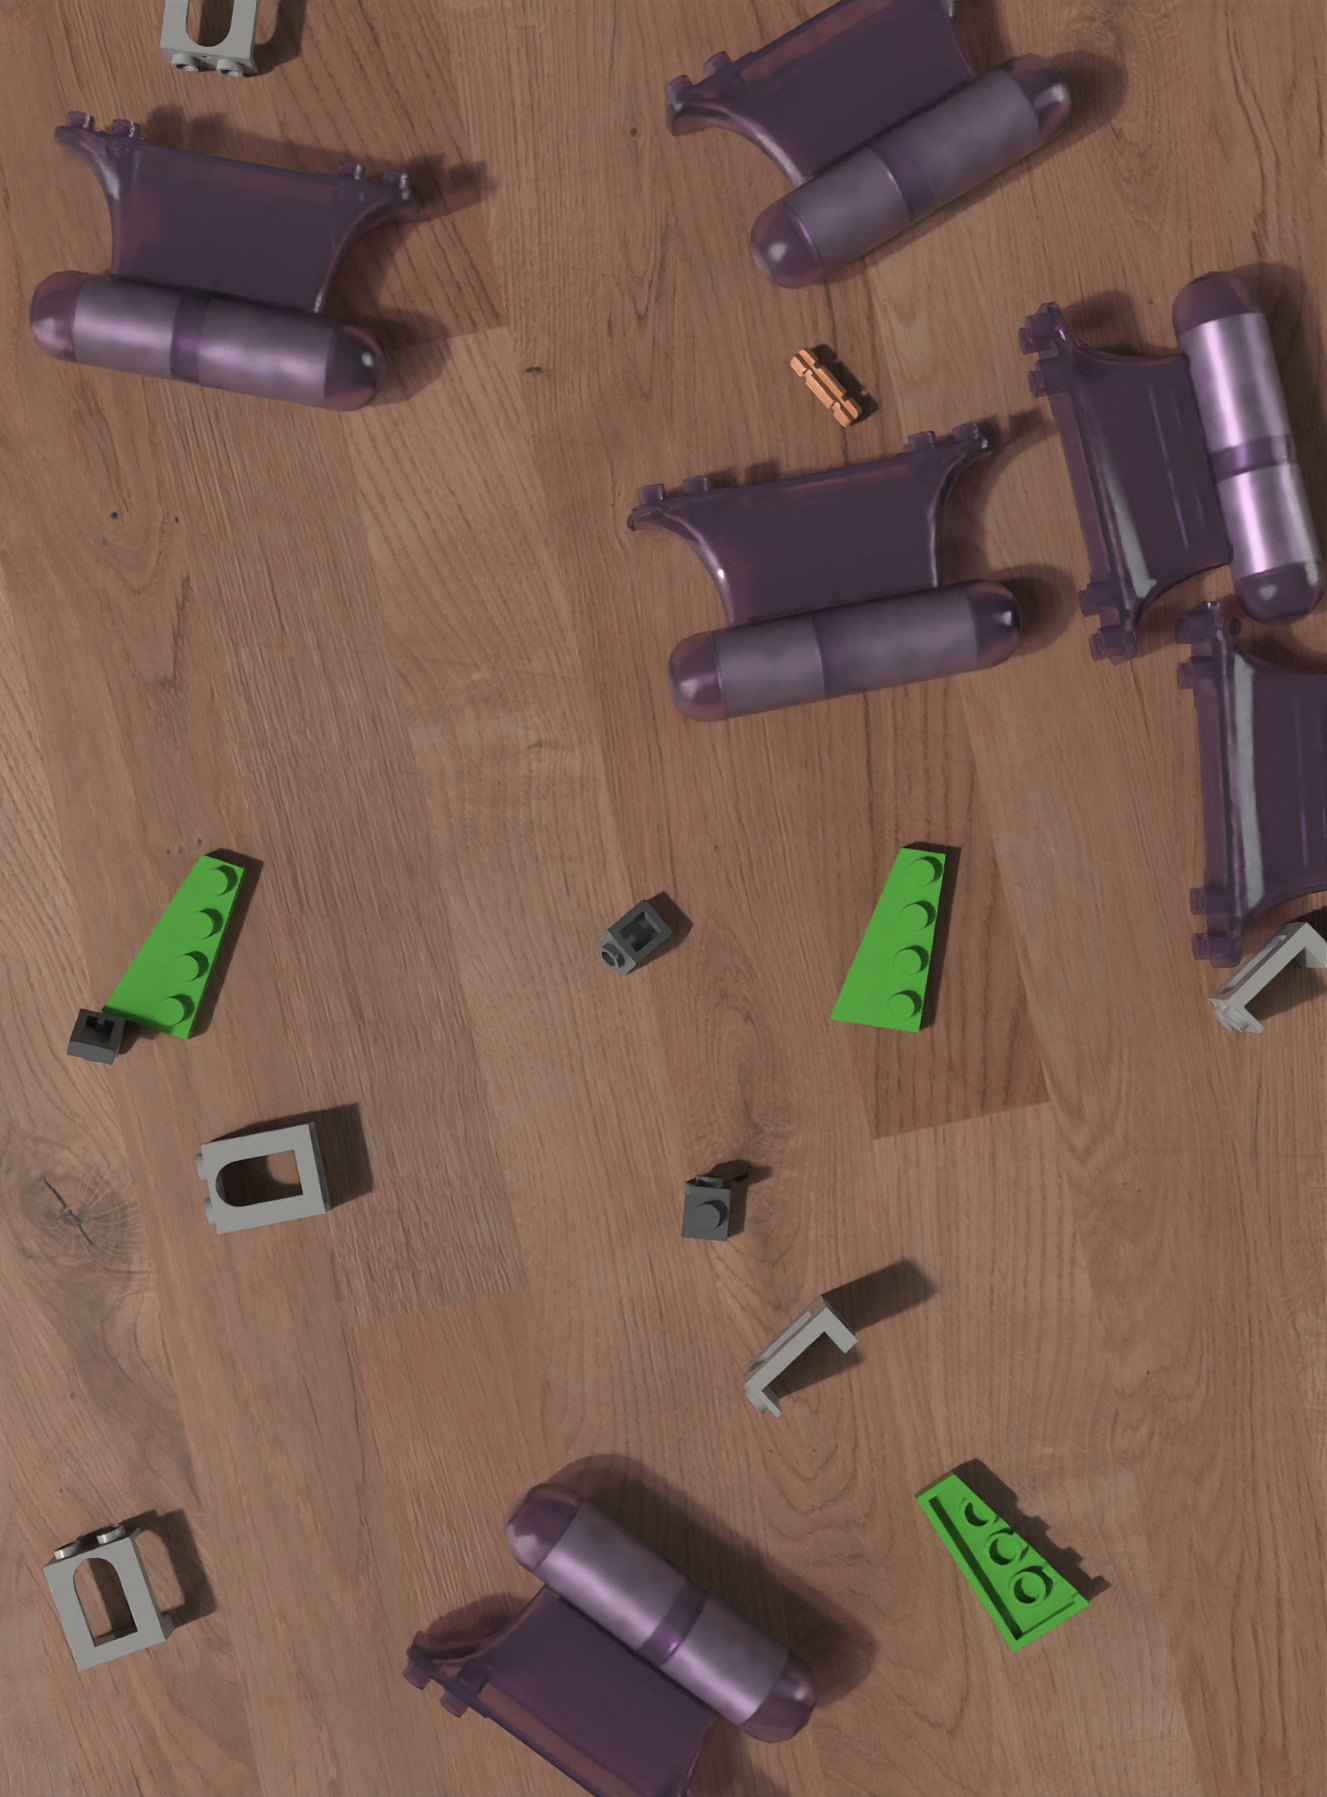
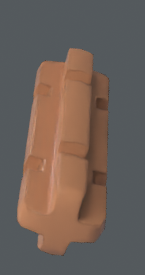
(826, 387)

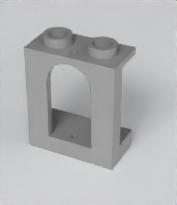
(228, 58)
(1288, 942)
(231, 1218)
(788, 1345)
(121, 1551)

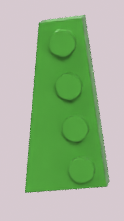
(178, 958)
(893, 960)
(1003, 1569)

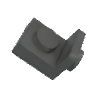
(632, 938)
(96, 1036)
(706, 1208)

